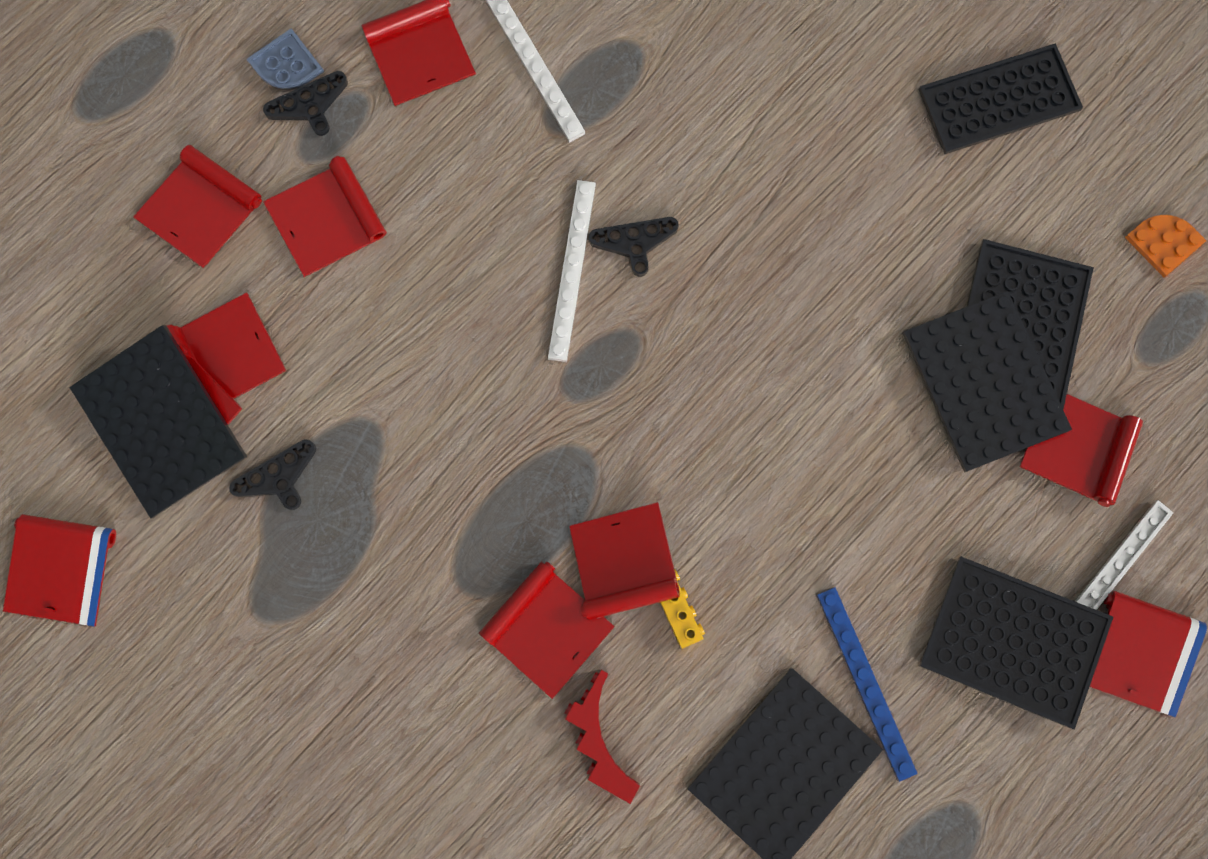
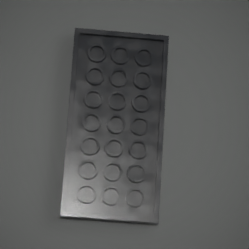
(1000, 98)

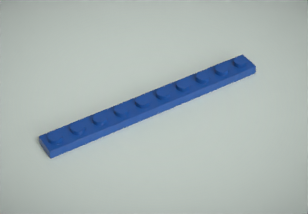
(867, 684)

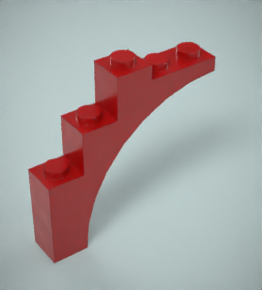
(605, 771)

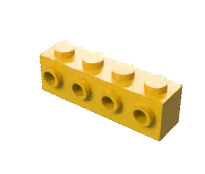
(682, 619)

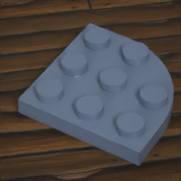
(285, 62)

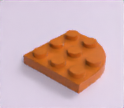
(1165, 241)

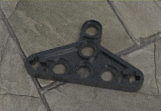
(317, 99)
(644, 239)
(285, 471)

